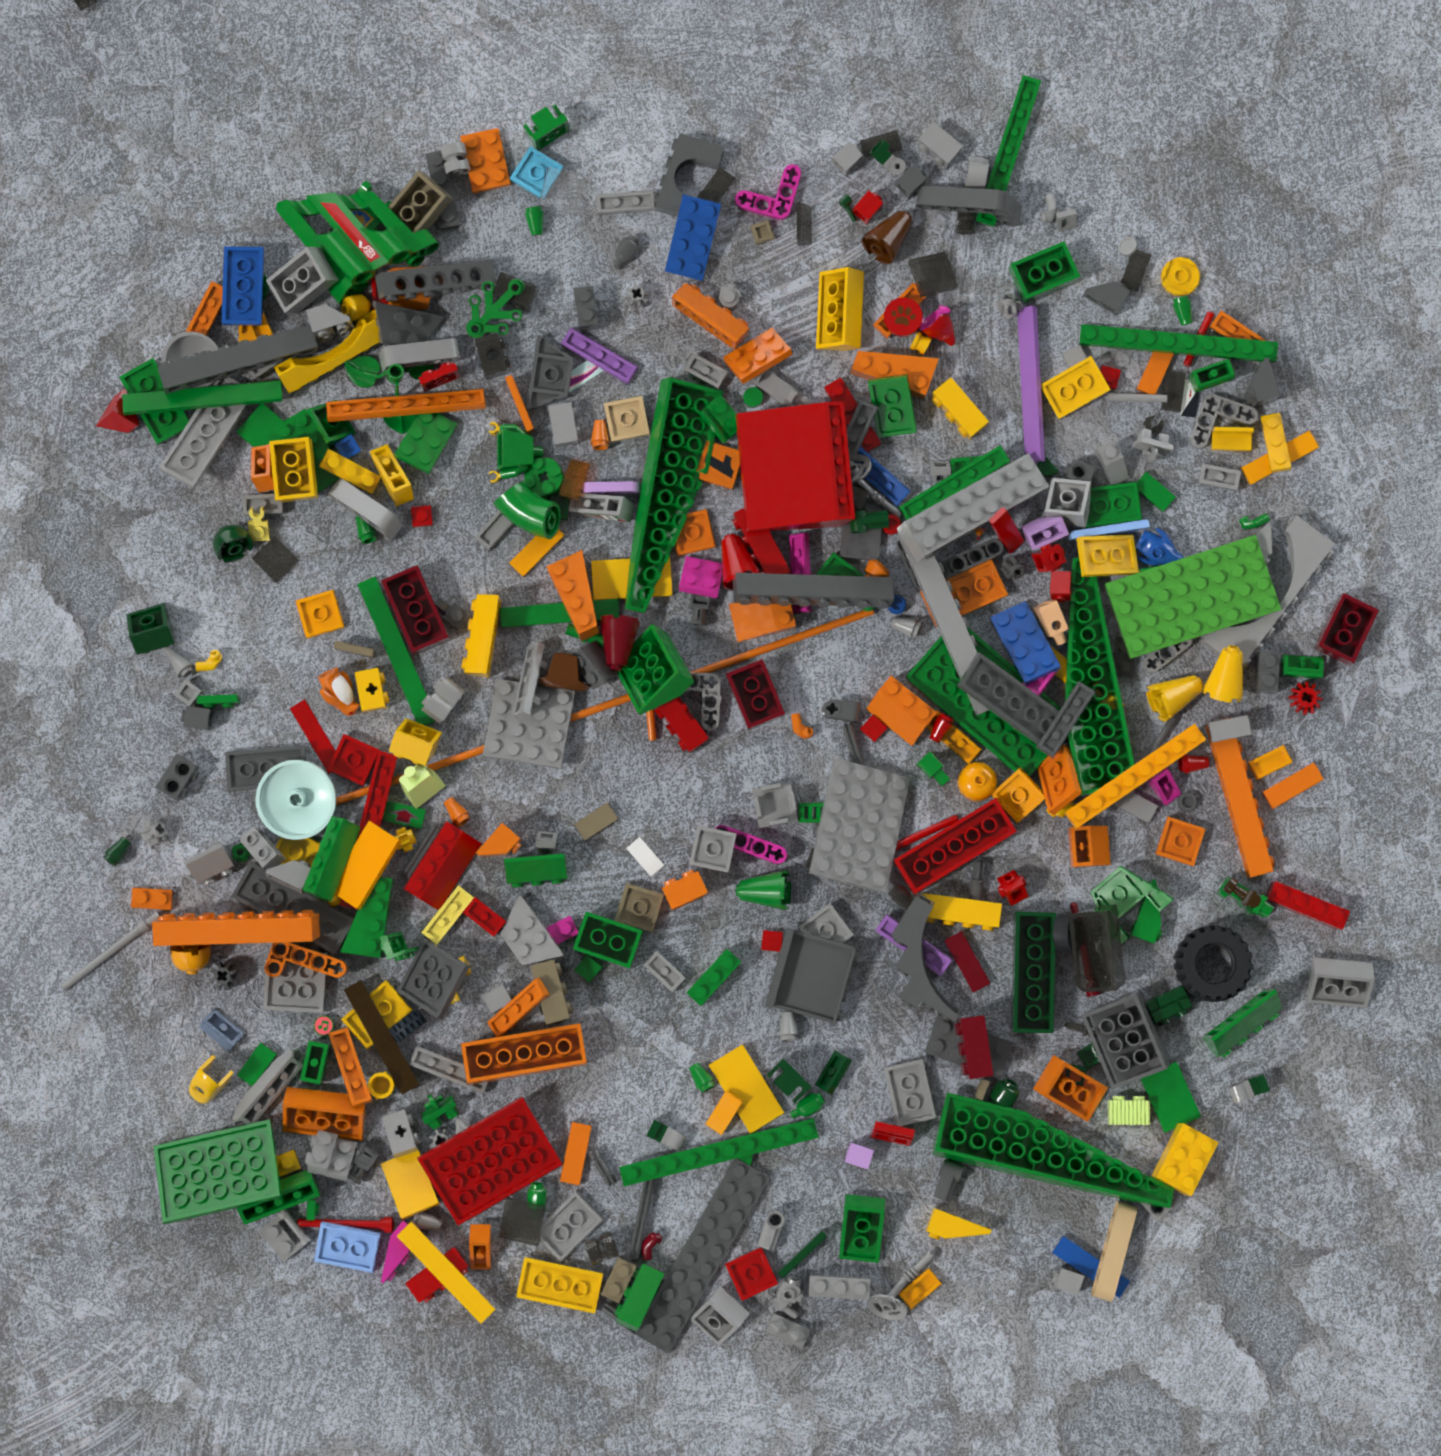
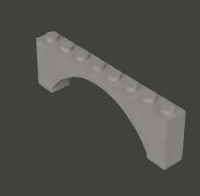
(1306, 551)

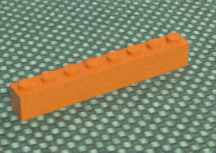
(1242, 806)

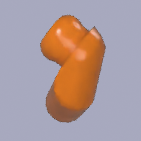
(799, 728)

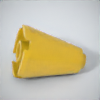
(1226, 676)
(1173, 695)

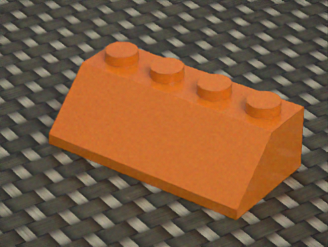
(710, 316)
(314, 1110)

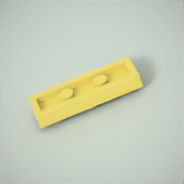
(447, 915)

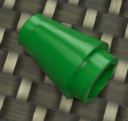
(534, 218)
(1183, 310)
(366, 532)
(701, 1078)

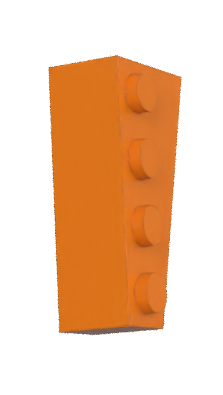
(573, 588)

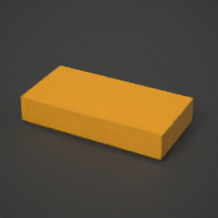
(1270, 762)
(724, 1112)
(919, 1288)

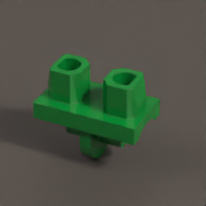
(437, 1107)

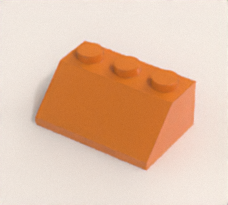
(901, 711)

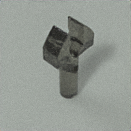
(1147, 423)

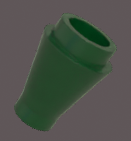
(116, 852)

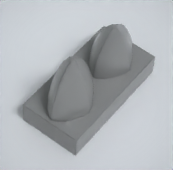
(788, 1330)

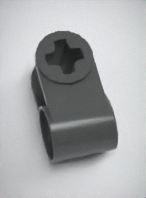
(845, 710)

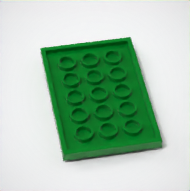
(217, 1171)

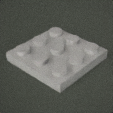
(298, 987)

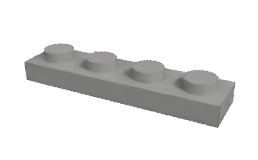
(443, 1068)

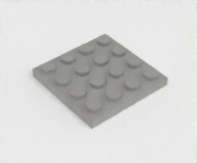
(534, 738)

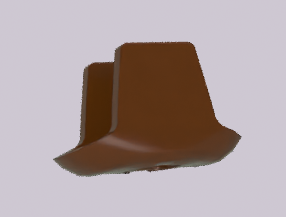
(564, 674)

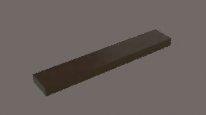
(381, 1037)

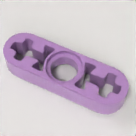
(612, 488)

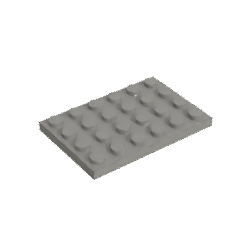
(859, 825)

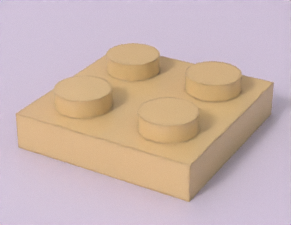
(626, 419)

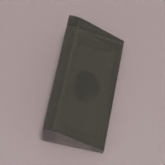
(803, 224)

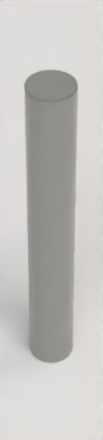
(1137, 397)

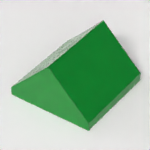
(330, 431)

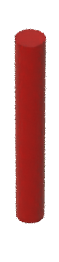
(1202, 331)

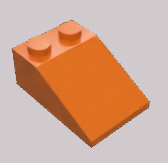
(759, 621)
(1064, 1092)

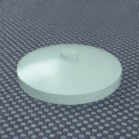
(295, 799)

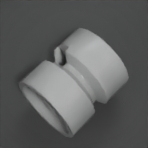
(455, 159)

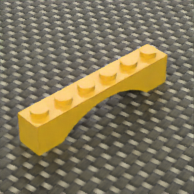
(300, 371)

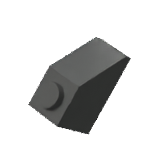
(1108, 295)

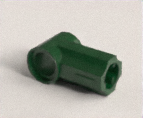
(869, 521)

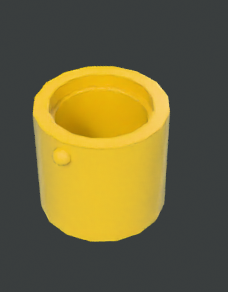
(381, 1085)

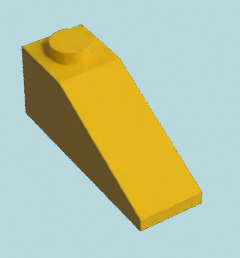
(392, 475)
(951, 1226)

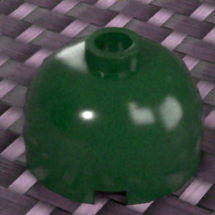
(231, 543)

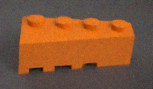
(879, 365)

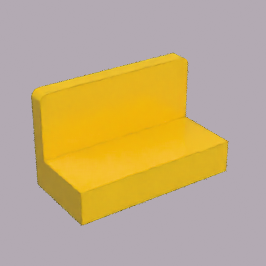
(1231, 439)

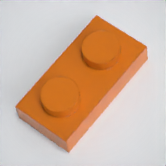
(152, 898)

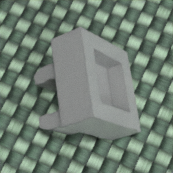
(1066, 219)
(940, 468)
(546, 840)

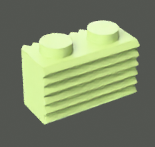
(1128, 1111)

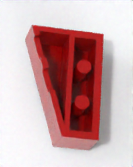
(682, 724)

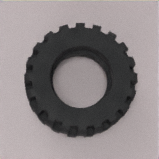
(1240, 963)

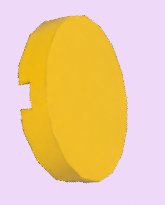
(1180, 276)

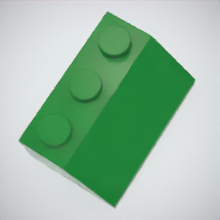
(536, 870)

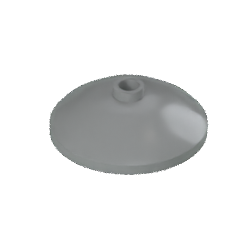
(188, 345)

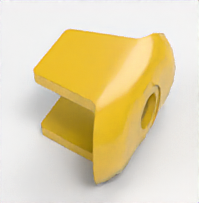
(208, 1085)

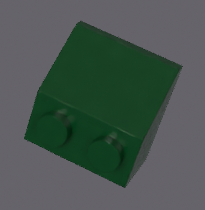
(150, 629)

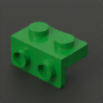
(395, 947)

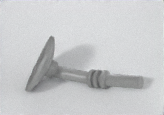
(874, 495)
(889, 1301)

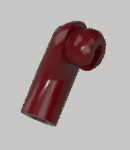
(648, 1243)

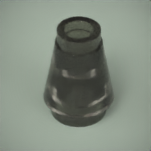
(900, 896)

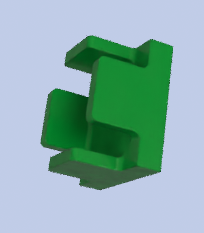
(546, 127)

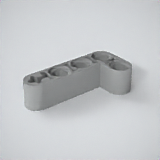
(420, 353)
(366, 508)

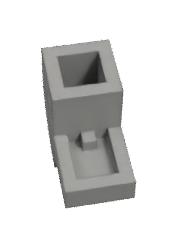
(977, 173)

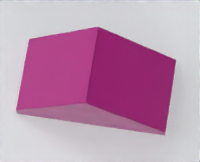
(1164, 786)

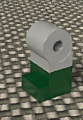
(886, 159)
(1248, 1088)
(666, 1135)

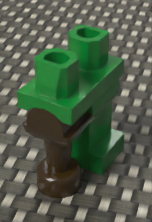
(1245, 898)

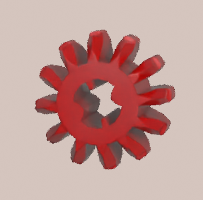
(1304, 705)

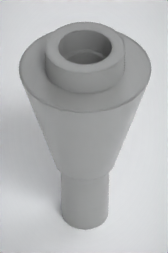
(181, 666)

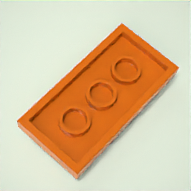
(975, 588)

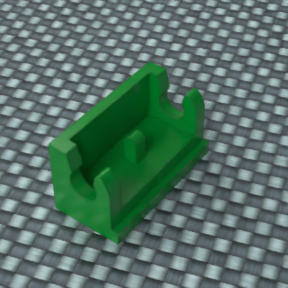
(1301, 666)

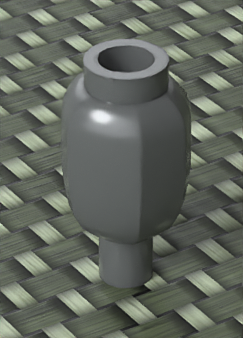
(626, 251)

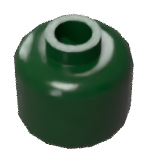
(1005, 1093)

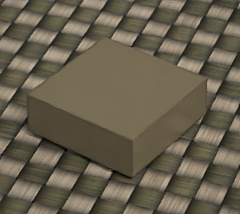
(762, 232)
(981, 1089)

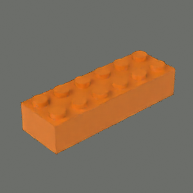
(523, 1054)

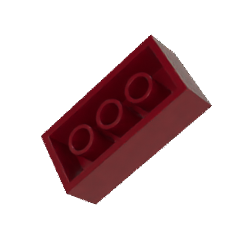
(415, 610)

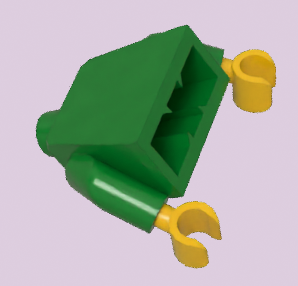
(514, 451)

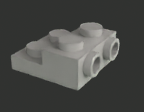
(330, 1155)

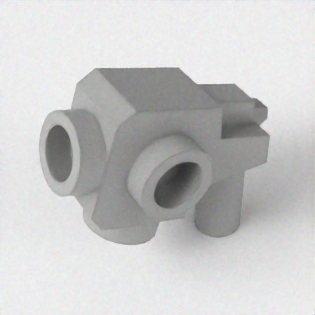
(788, 1293)

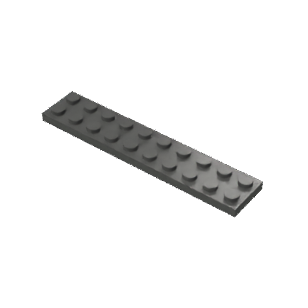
(702, 1255)

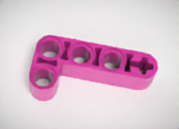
(751, 841)

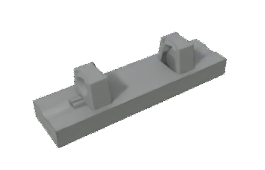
(779, 390)
(532, 667)

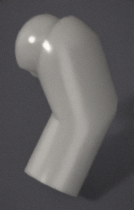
(1052, 209)

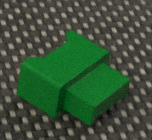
(932, 768)

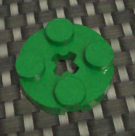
(538, 468)

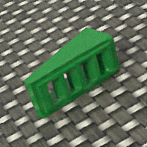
(810, 810)

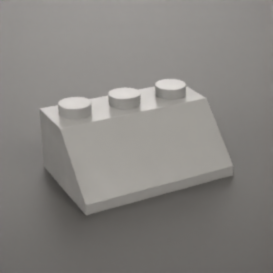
(1340, 982)

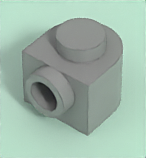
(729, 296)

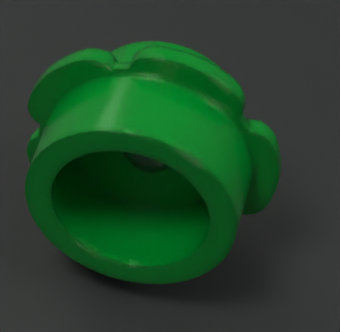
(240, 857)

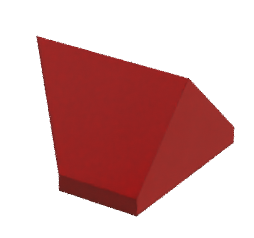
(114, 418)

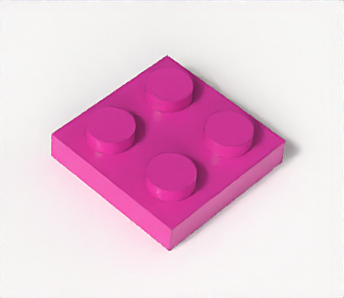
(701, 577)

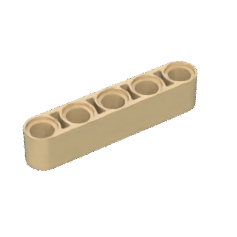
(1114, 1251)

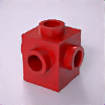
(1049, 557)
(1012, 887)

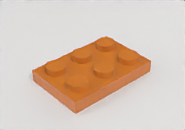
(486, 161)
(757, 355)
(1059, 780)

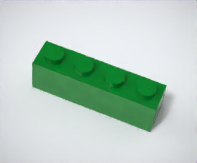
(331, 858)
(294, 1191)

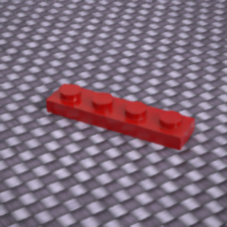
(839, 392)

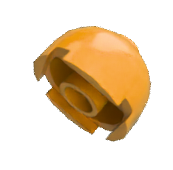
(977, 781)
(190, 957)

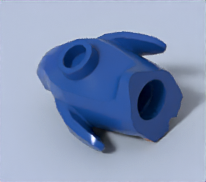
(1157, 548)

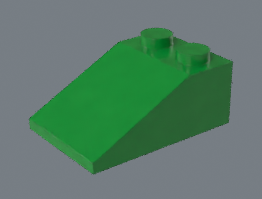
(862, 1228)

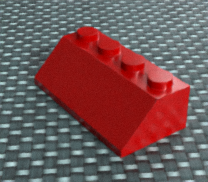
(442, 866)

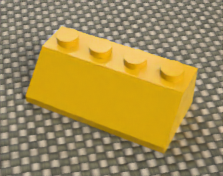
(840, 309)
(482, 635)

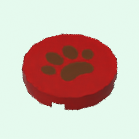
(903, 317)

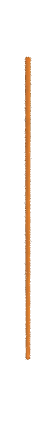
(625, 698)

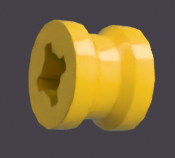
(921, 343)

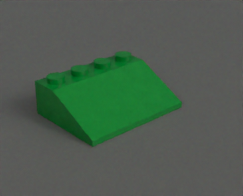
(654, 671)
(1242, 1022)

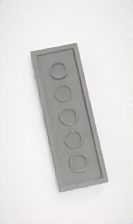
(201, 440)

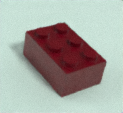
(1346, 629)
(755, 694)
(974, 1047)

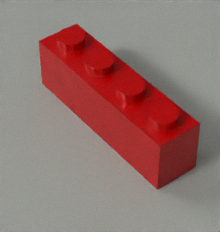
(763, 547)
(1307, 905)

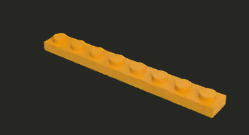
(1135, 776)

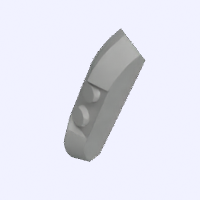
(268, 1087)

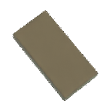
(354, 649)
(596, 821)

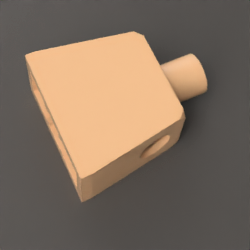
(1048, 613)

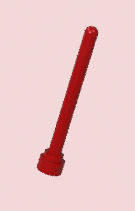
(927, 831)
(384, 1224)

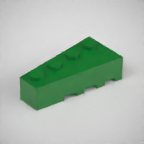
(371, 922)

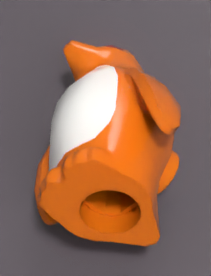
(338, 691)

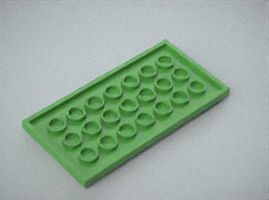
(1192, 596)

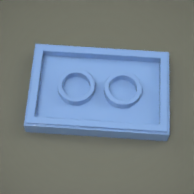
(347, 1247)

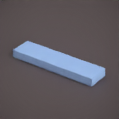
(1110, 529)

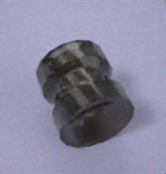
(965, 223)

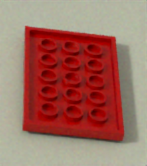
(489, 1160)

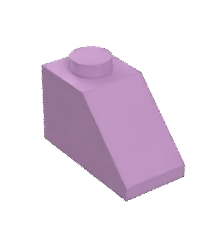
(1044, 531)

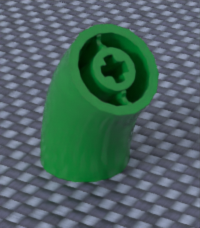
(529, 511)

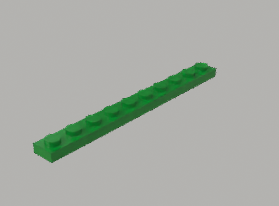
(1178, 343)
(718, 1152)

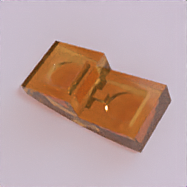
(574, 479)

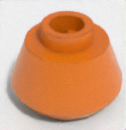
(876, 569)

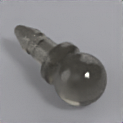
(1081, 1028)

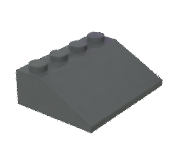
(1127, 1040)

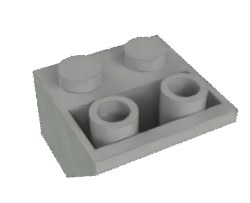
(328, 322)

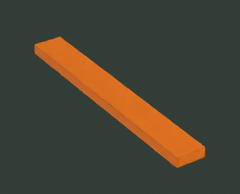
(405, 405)

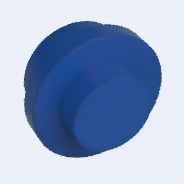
(898, 605)

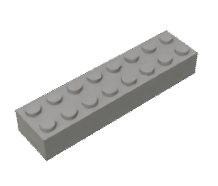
(972, 507)

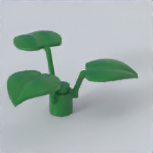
(363, 372)

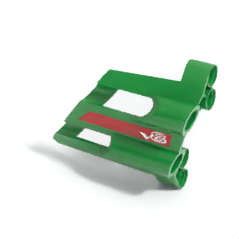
(351, 247)

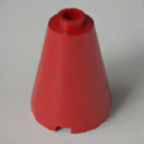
(735, 560)

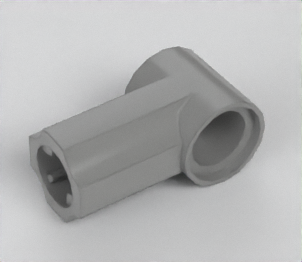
(770, 1231)

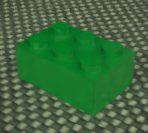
(1044, 272)
(607, 940)

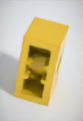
(364, 681)

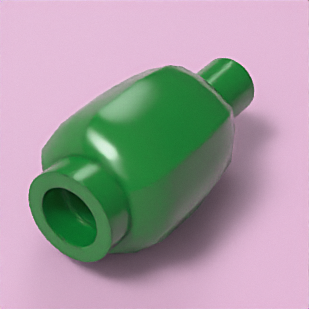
(808, 1105)
(536, 1194)

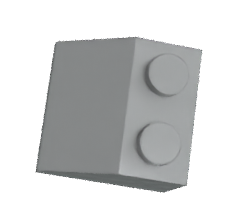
(1069, 500)
(211, 864)
(719, 1316)

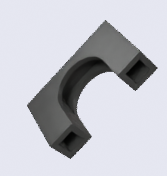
(686, 151)

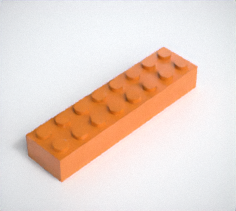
(236, 929)

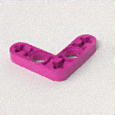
(773, 204)

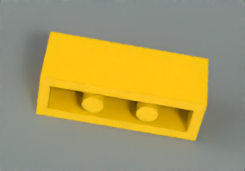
(959, 409)

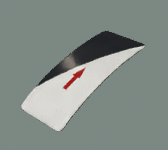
(1189, 400)

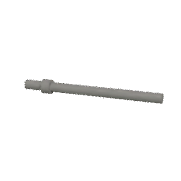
(142, 927)

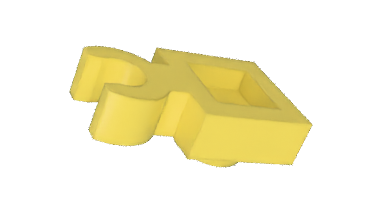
(257, 527)

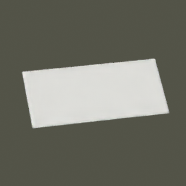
(645, 856)

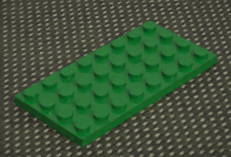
(938, 681)

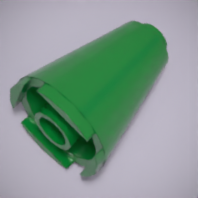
(766, 890)

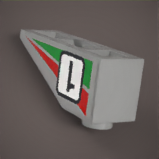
(603, 507)

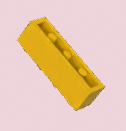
(964, 911)

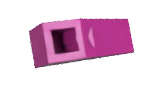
(396, 1254)

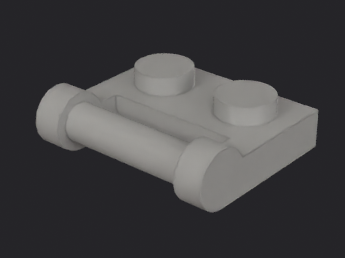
(280, 1239)

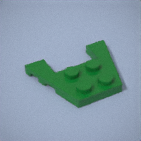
(1126, 890)

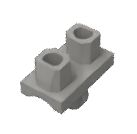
(1152, 448)

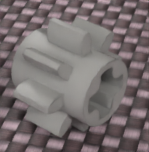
(636, 289)
(1009, 305)
(154, 832)
(435, 1138)

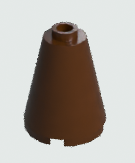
(888, 237)

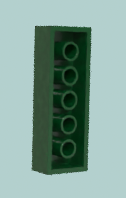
(1033, 972)

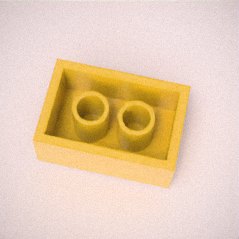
(293, 469)
(1184, 1159)

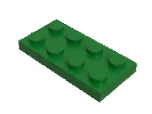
(160, 424)
(302, 426)

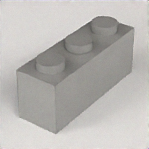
(839, 1286)

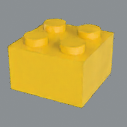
(415, 742)

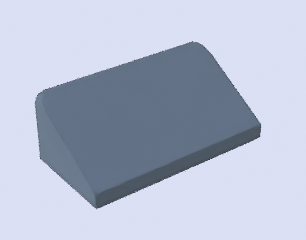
(221, 1030)

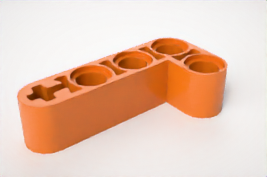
(308, 962)

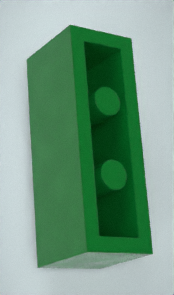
(713, 977)
(638, 1297)

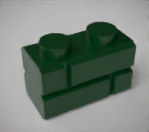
(1168, 1004)

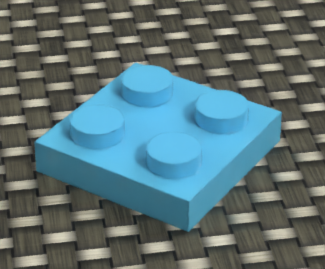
(532, 171)

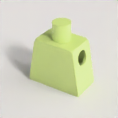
(420, 784)

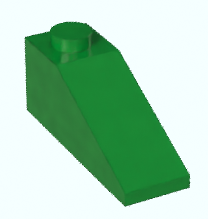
(1147, 922)

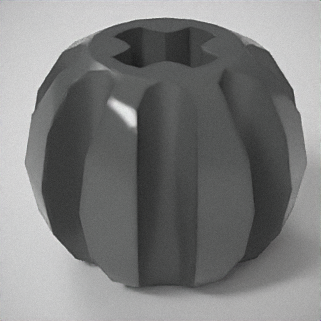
(230, 976)

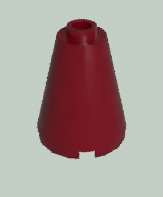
(618, 639)

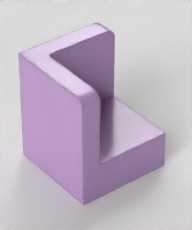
(859, 1155)

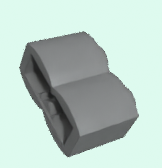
(442, 700)

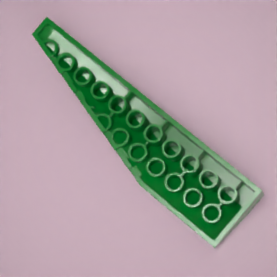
(667, 483)
(1100, 735)
(1033, 1149)

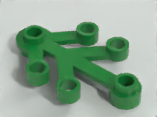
(492, 310)

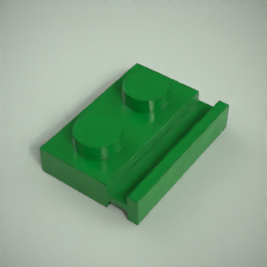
(720, 418)

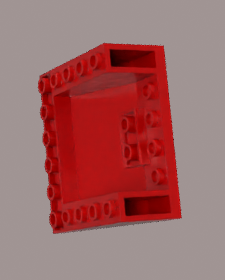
(795, 467)

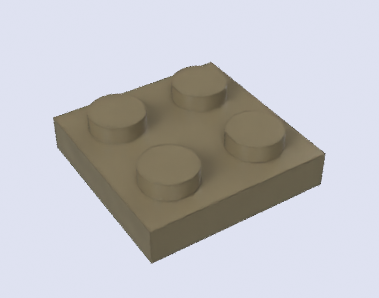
(639, 907)

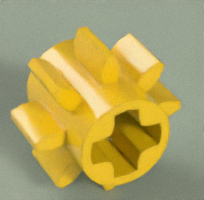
(407, 839)

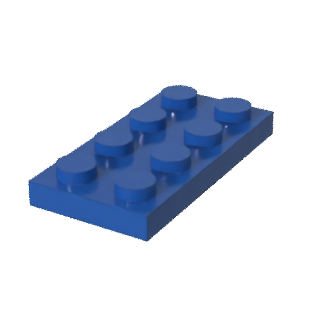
(693, 237)
(243, 286)
(1025, 643)

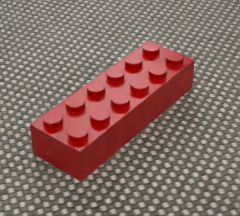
(954, 846)

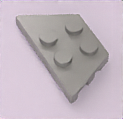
(528, 936)

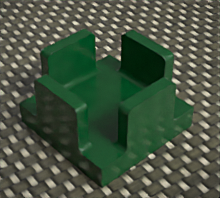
(789, 1080)

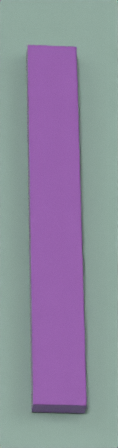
(1031, 383)

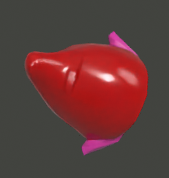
(939, 325)

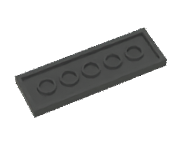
(1007, 698)
(268, 895)

